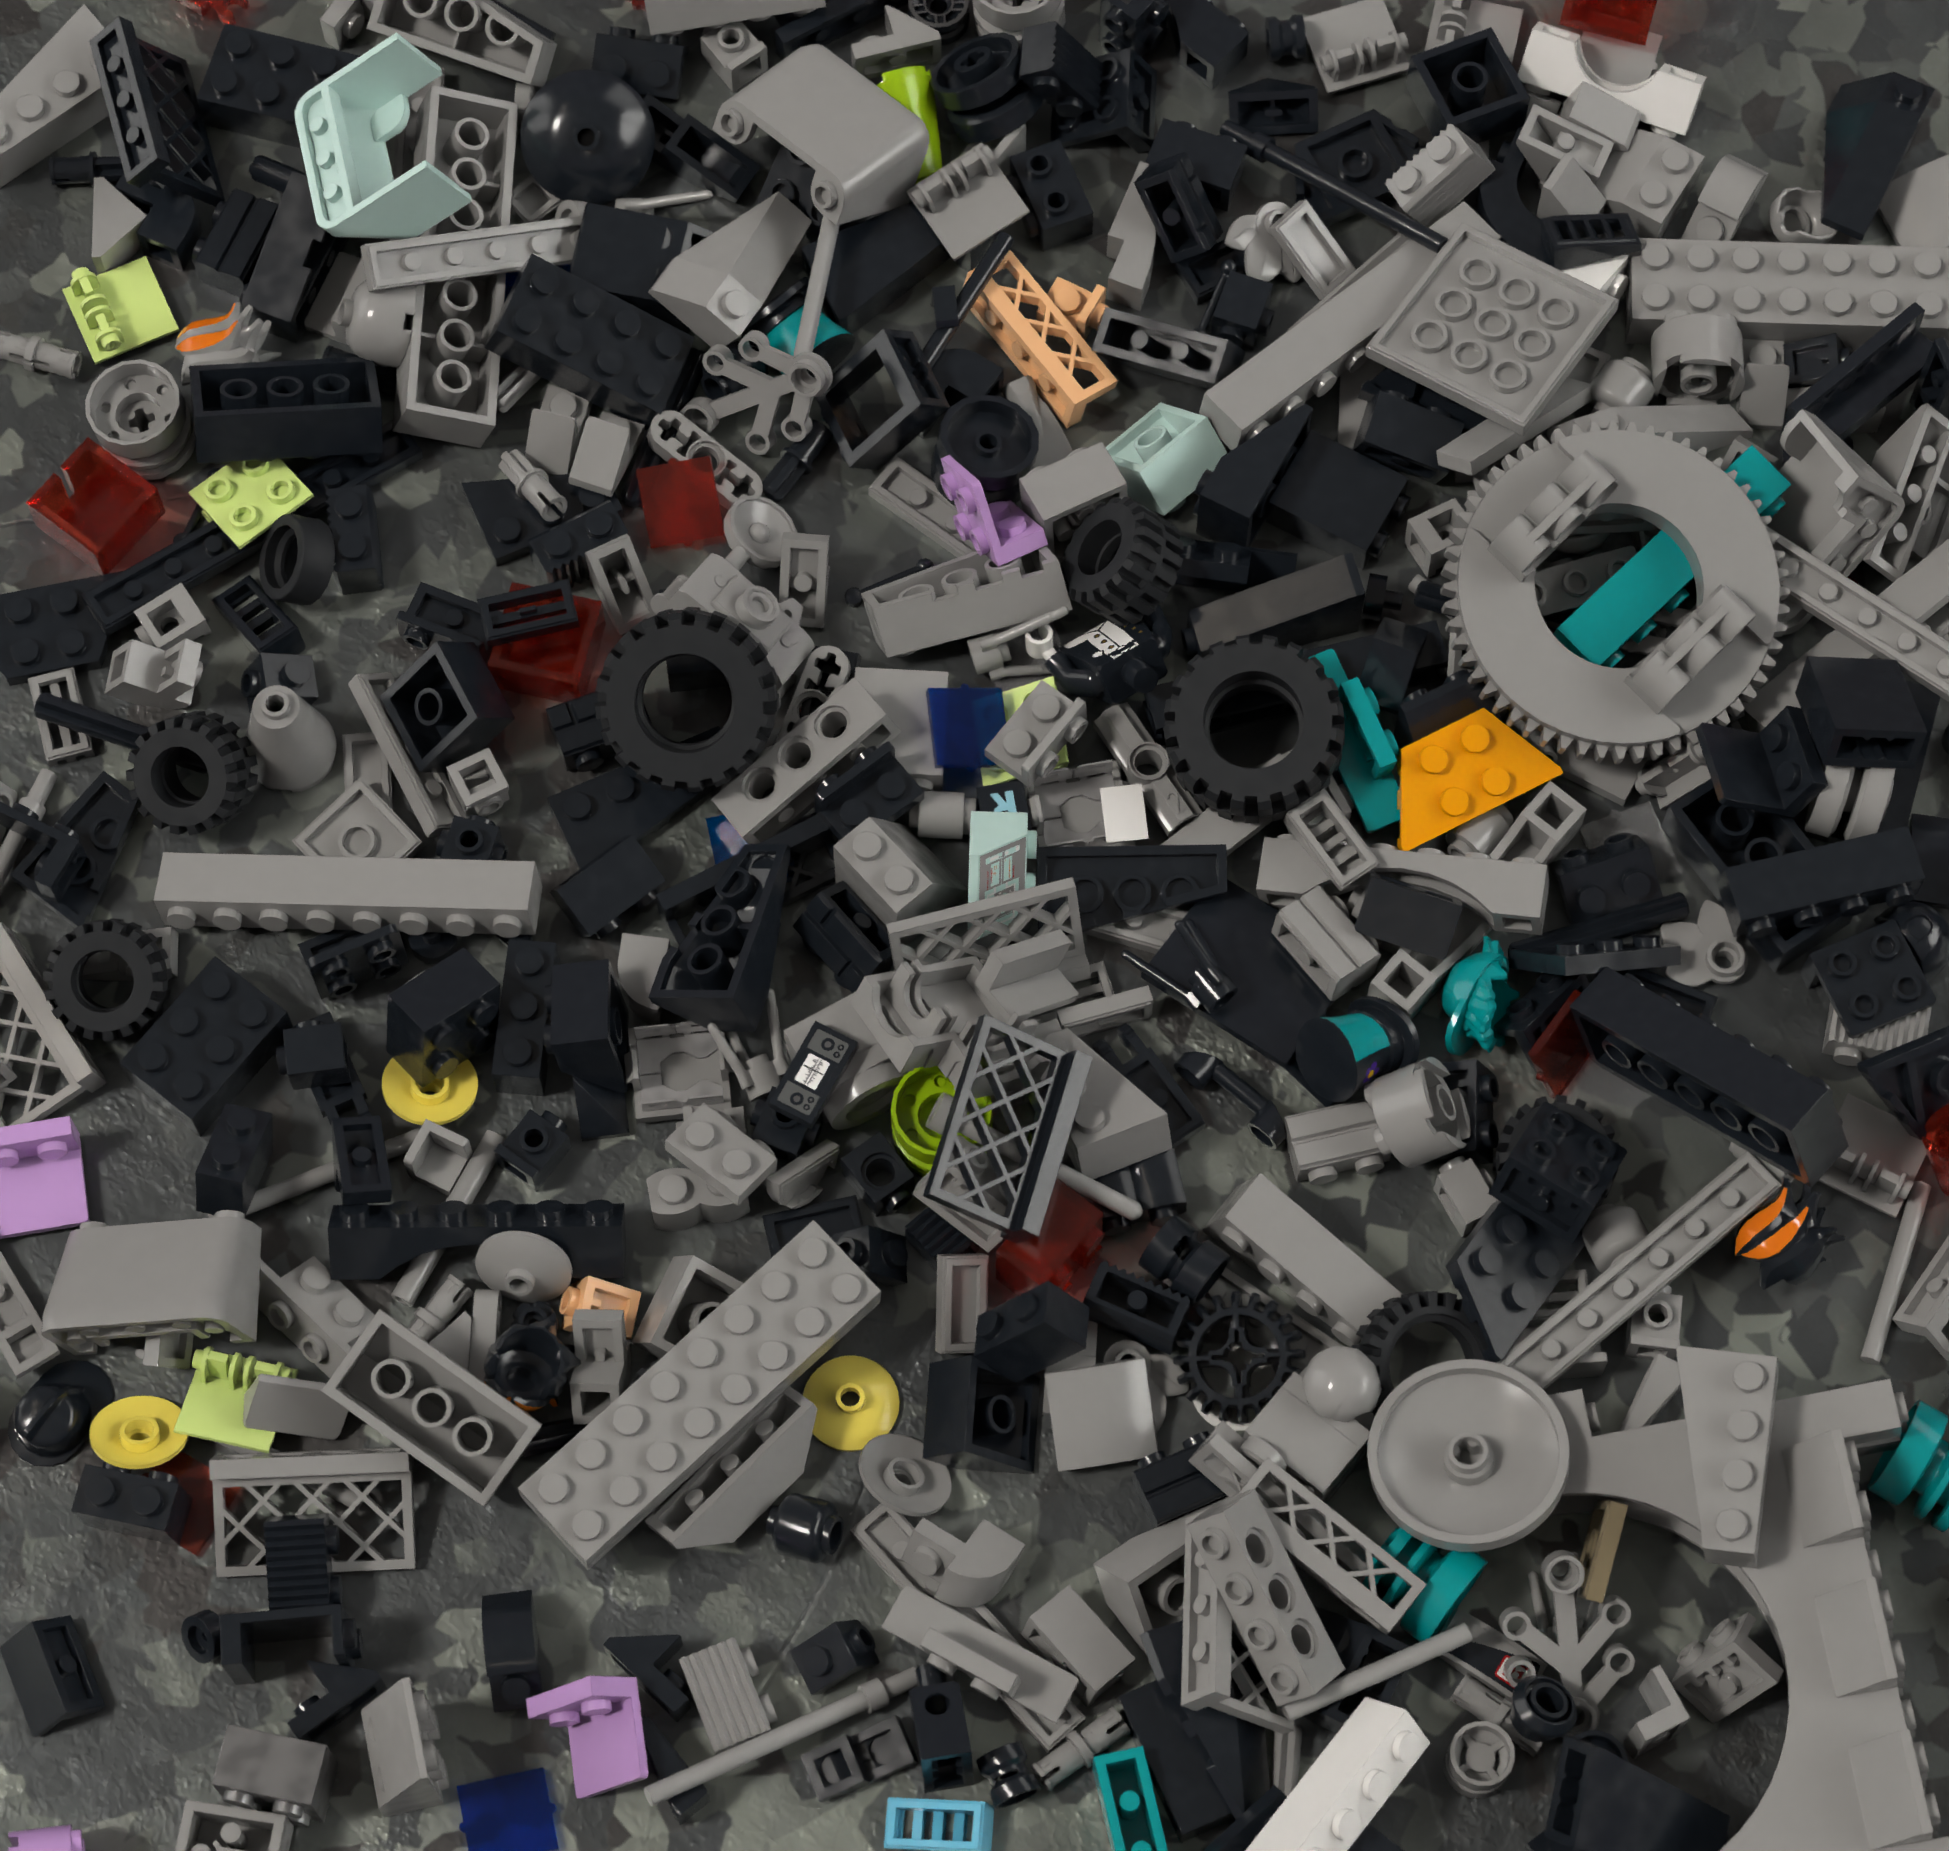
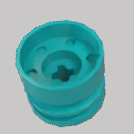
(1918, 1465)
(1447, 1581)

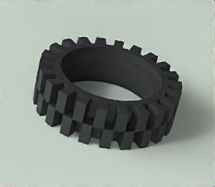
(1403, 1313)

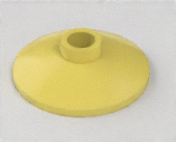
(452, 1097)
(852, 1426)
(137, 1432)

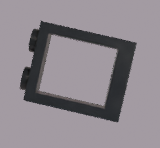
(914, 384)

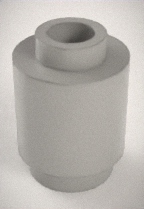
(942, 815)
(1480, 833)

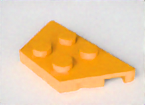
(1463, 775)

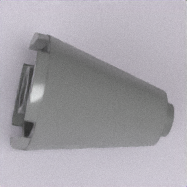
(290, 741)

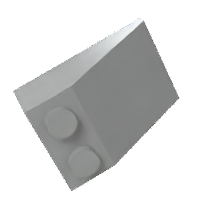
(1648, 181)
(681, 1302)

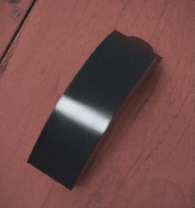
(1502, 208)

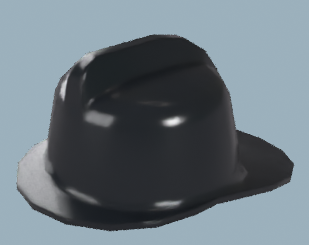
(58, 1412)

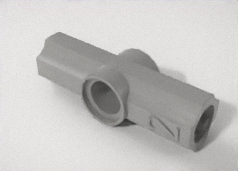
(1133, 747)

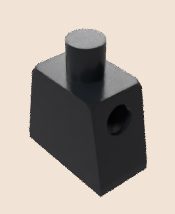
(940, 1731)

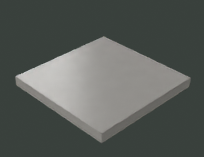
(1492, 328)

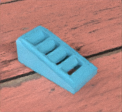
(981, 1832)

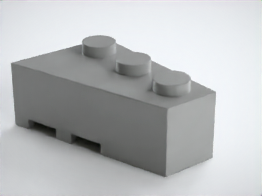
(1113, 1119)

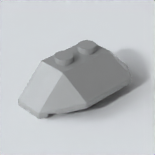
(1918, 469)
(740, 1478)

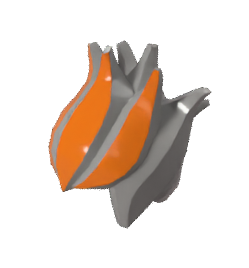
(224, 341)

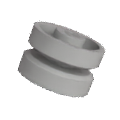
(1859, 793)

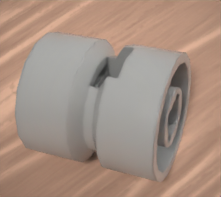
(1479, 1759)

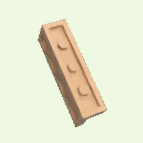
(1028, 349)

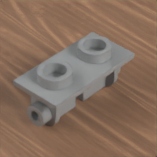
(1674, 775)

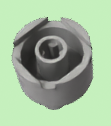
(1697, 358)
(1418, 1113)

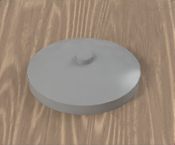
(1468, 1455)

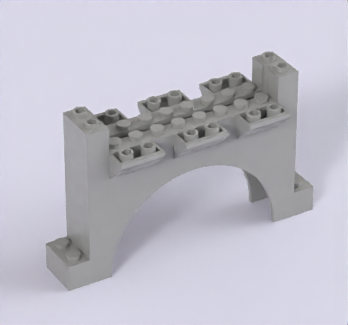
(1848, 1749)

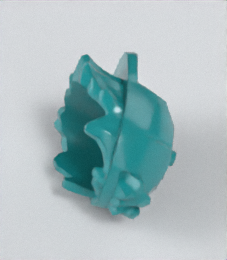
(1476, 999)

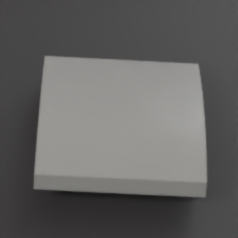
(1918, 206)
(1101, 1414)

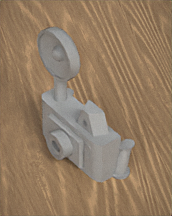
(755, 536)

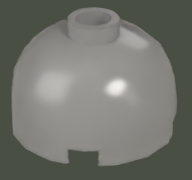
(378, 323)

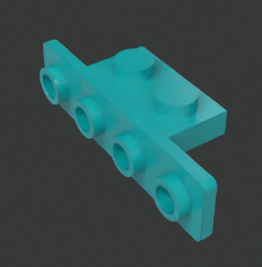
(1366, 751)

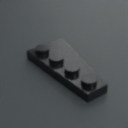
(1132, 880)

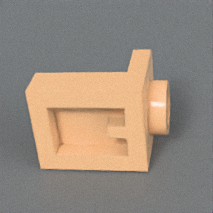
(1078, 305)
(601, 1295)

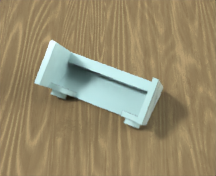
(345, 151)

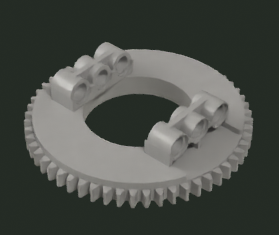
(1691, 674)

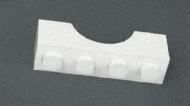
(1557, 64)

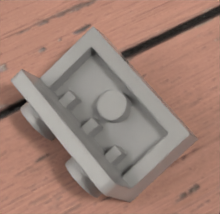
(721, 1153)

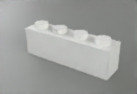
(1346, 1782)

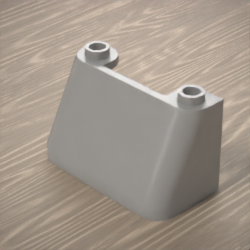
(837, 123)
(1833, 504)
(156, 1282)

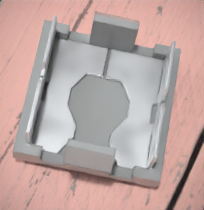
(1069, 805)
(675, 1069)

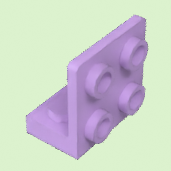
(994, 529)
(41, 1178)
(602, 1730)

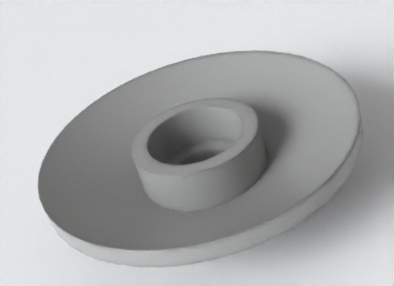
(524, 1266)
(901, 1478)

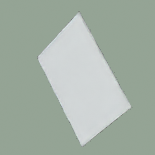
(1124, 813)

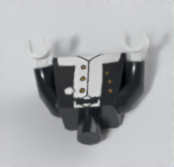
(1109, 659)

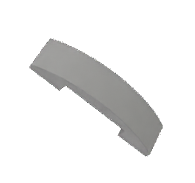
(21, 1326)

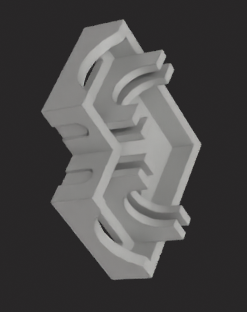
(935, 1020)

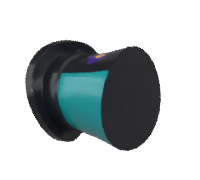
(781, 323)
(1355, 1048)

